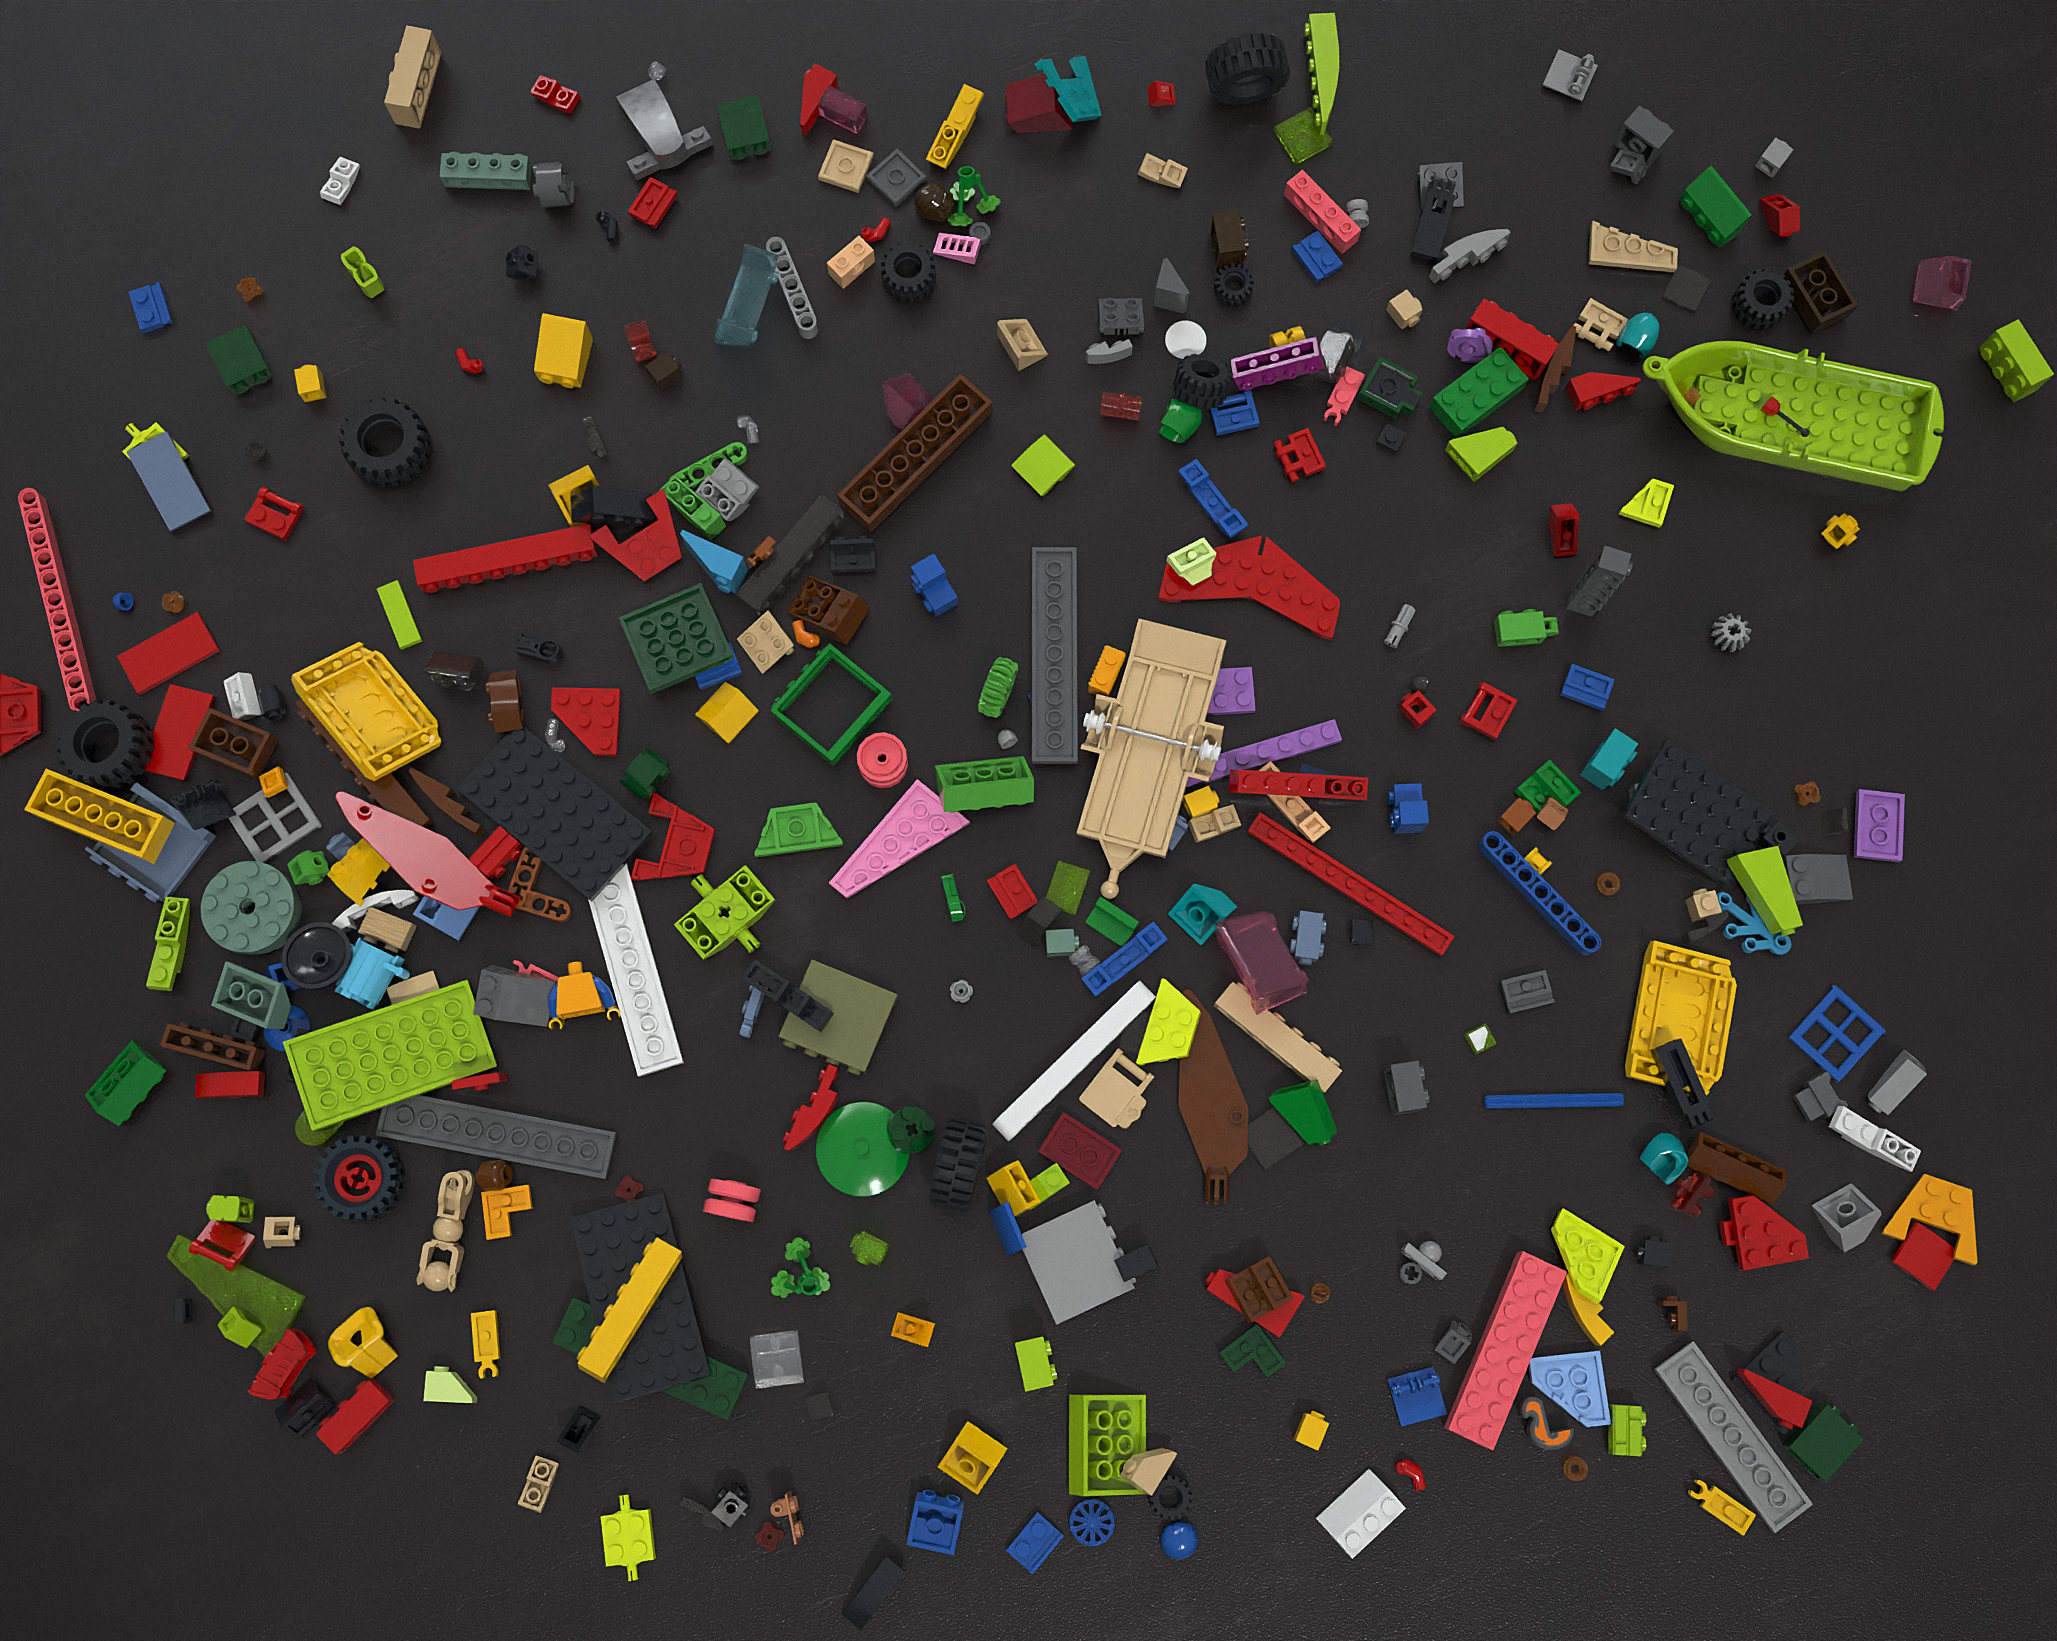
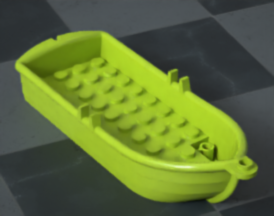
(1859, 419)

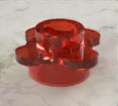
(621, 1191)
(762, 1539)

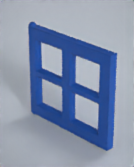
(1856, 1051)

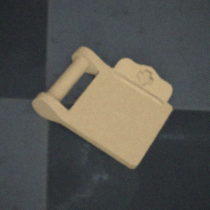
(1114, 1095)

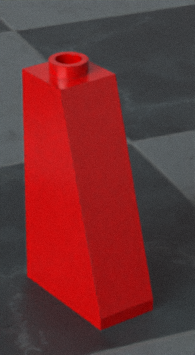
(1273, 1322)

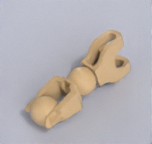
(447, 1229)

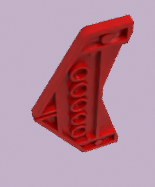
(1268, 579)

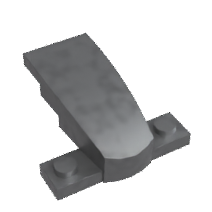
(658, 131)

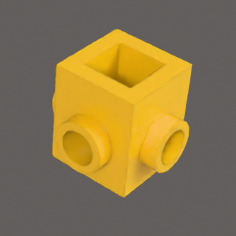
(1834, 534)

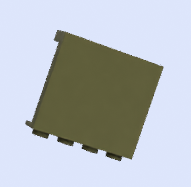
(857, 1020)

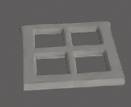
(274, 820)

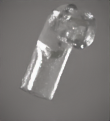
(751, 428)
(551, 736)

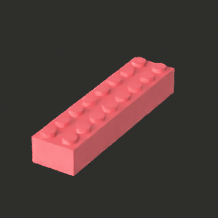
(1505, 1350)

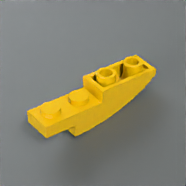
(956, 127)

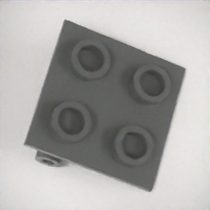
(1446, 171)
(1121, 315)

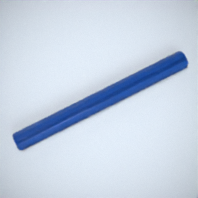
(1554, 1100)

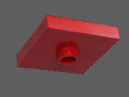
(479, 1082)

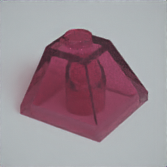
(904, 399)

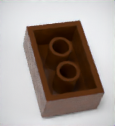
(233, 743)

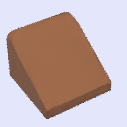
(1552, 813)

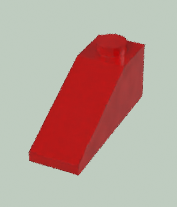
(814, 86)
(1777, 1400)

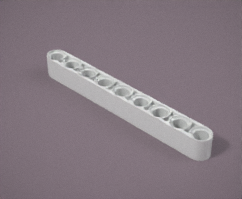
(1073, 1061)

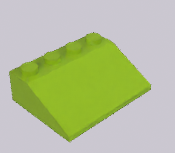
(1101, 1439)

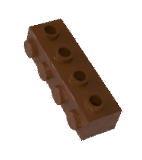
(209, 1047)
(1736, 1168)

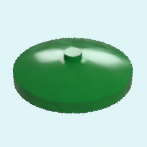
(857, 1150)

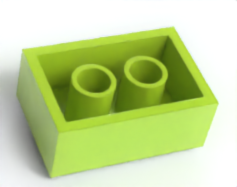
(2015, 361)

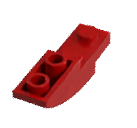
(809, 1119)

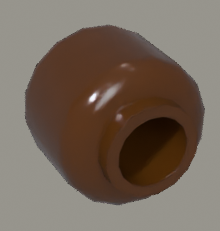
(493, 1175)

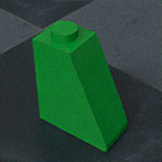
(1306, 1111)

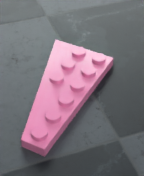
(904, 833)

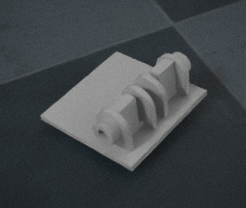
(1570, 74)

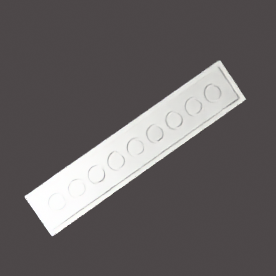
(635, 976)

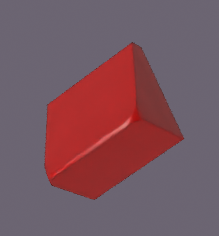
(1161, 94)

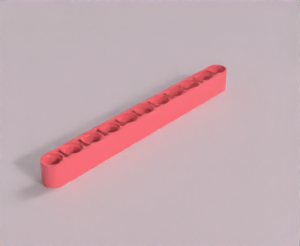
(54, 592)

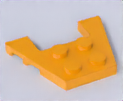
(1940, 1206)

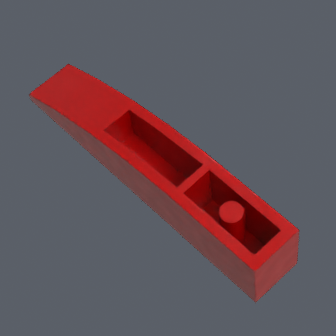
(1298, 784)

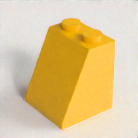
(562, 351)

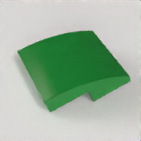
(1547, 783)

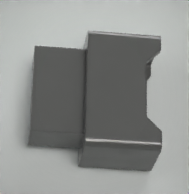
(1818, 1098)

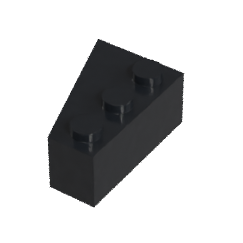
(611, 506)

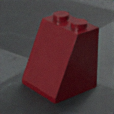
(1035, 106)

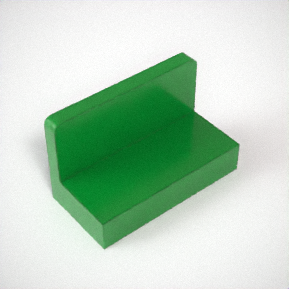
(1112, 922)

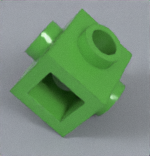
(308, 867)

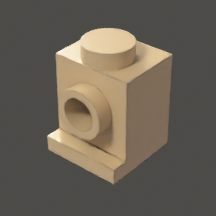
(275, 1226)

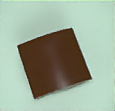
(1259, 1289)

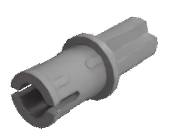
(1399, 626)

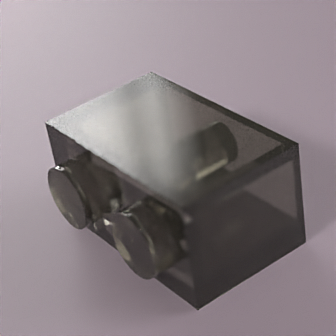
(1336, 352)

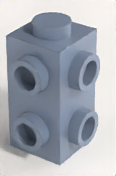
(1307, 945)

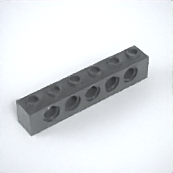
(1599, 581)

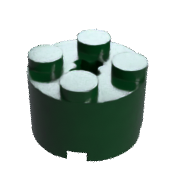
(645, 774)

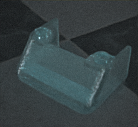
(747, 298)

